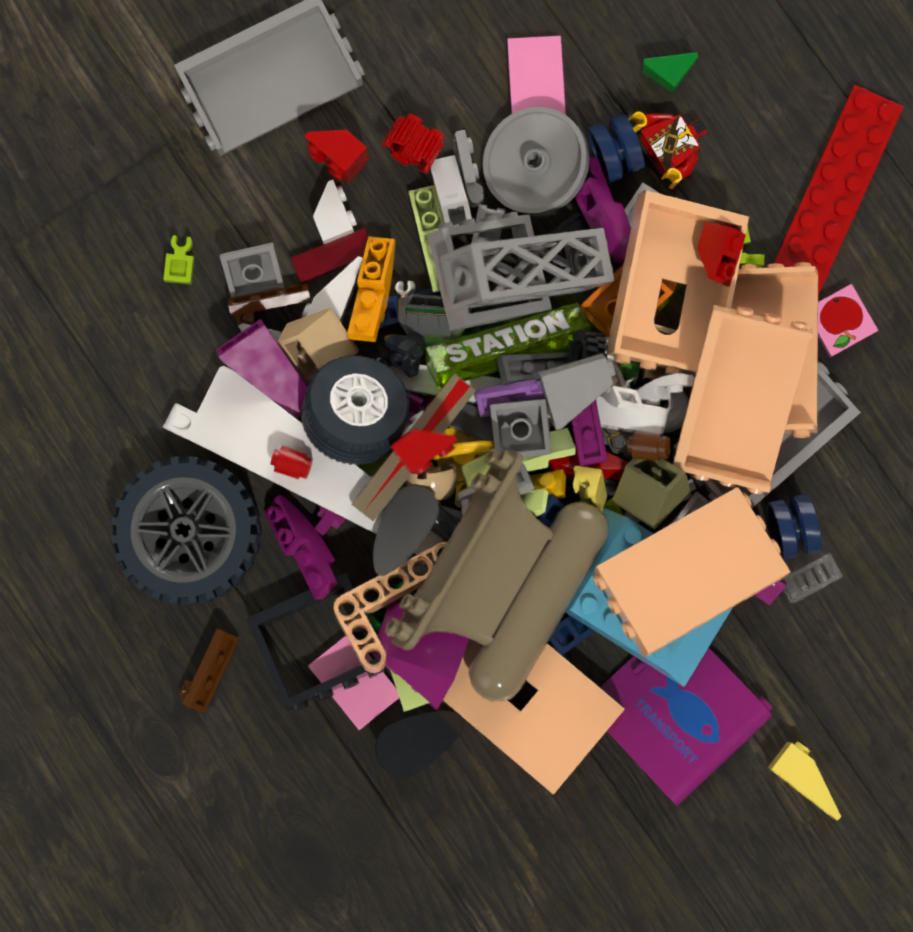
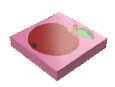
(843, 321)

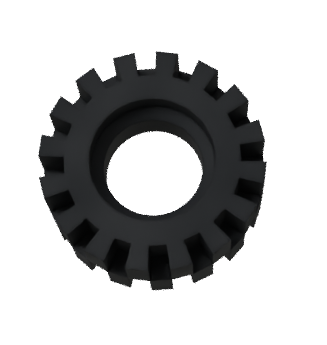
(585, 345)

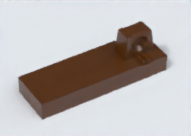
(245, 305)
(200, 691)

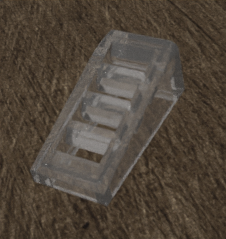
(796, 587)

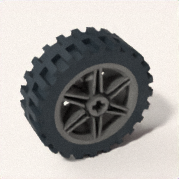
(207, 572)

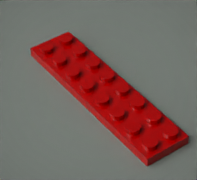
(839, 182)

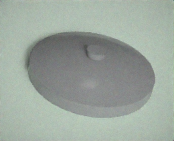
(536, 161)

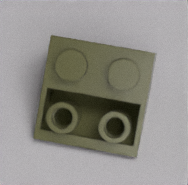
(651, 490)

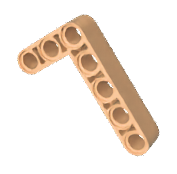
(386, 596)

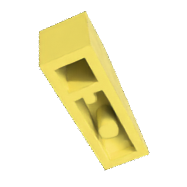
(802, 774)

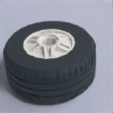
(355, 409)

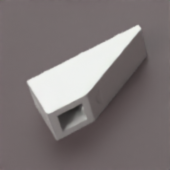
(450, 190)

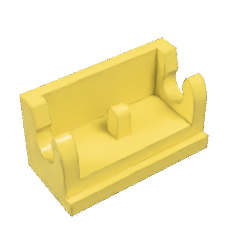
(591, 486)

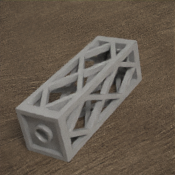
(585, 268)

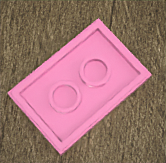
(536, 73)
(362, 701)

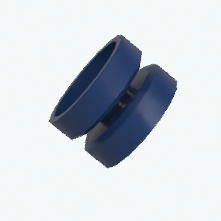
(616, 148)
(794, 526)

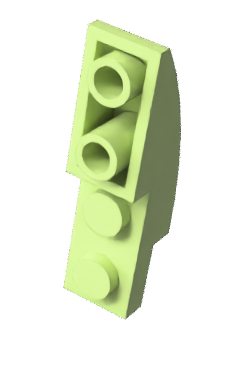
(427, 218)

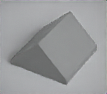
(252, 270)
(521, 427)

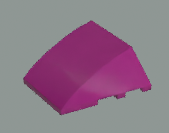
(429, 664)

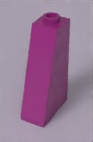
(264, 365)

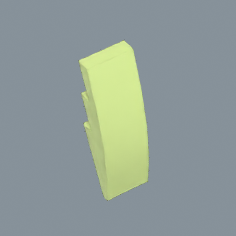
(561, 446)

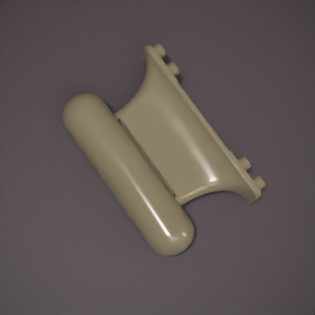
(503, 579)

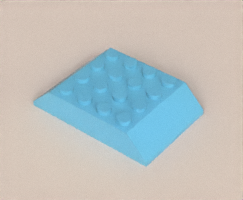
(591, 608)

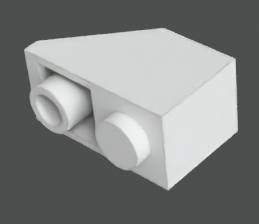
(331, 215)

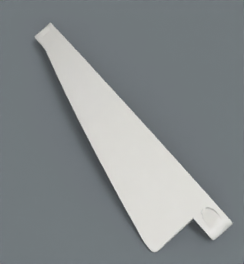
(247, 429)

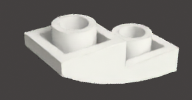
(661, 388)

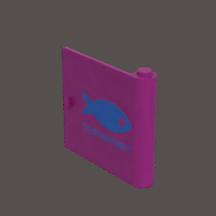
(683, 731)

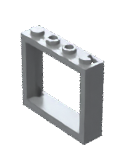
(441, 243)

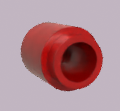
(291, 462)

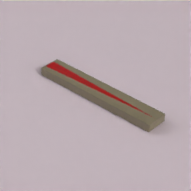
(392, 472)

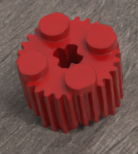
(413, 142)

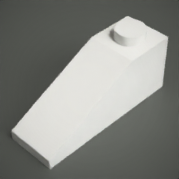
(337, 292)

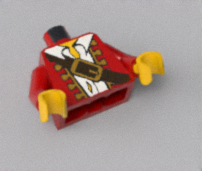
(670, 143)

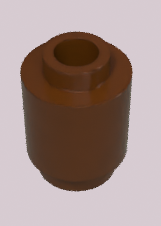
(649, 446)

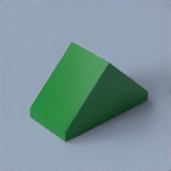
(669, 70)

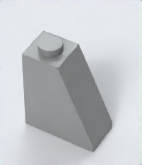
(575, 386)

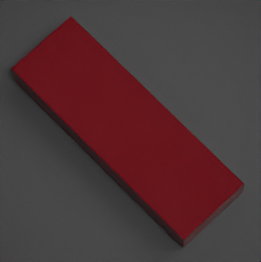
(330, 256)

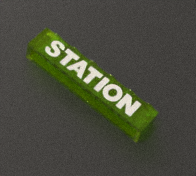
(478, 353)

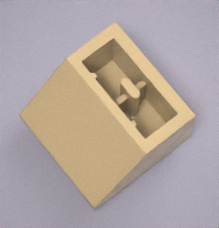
(314, 342)

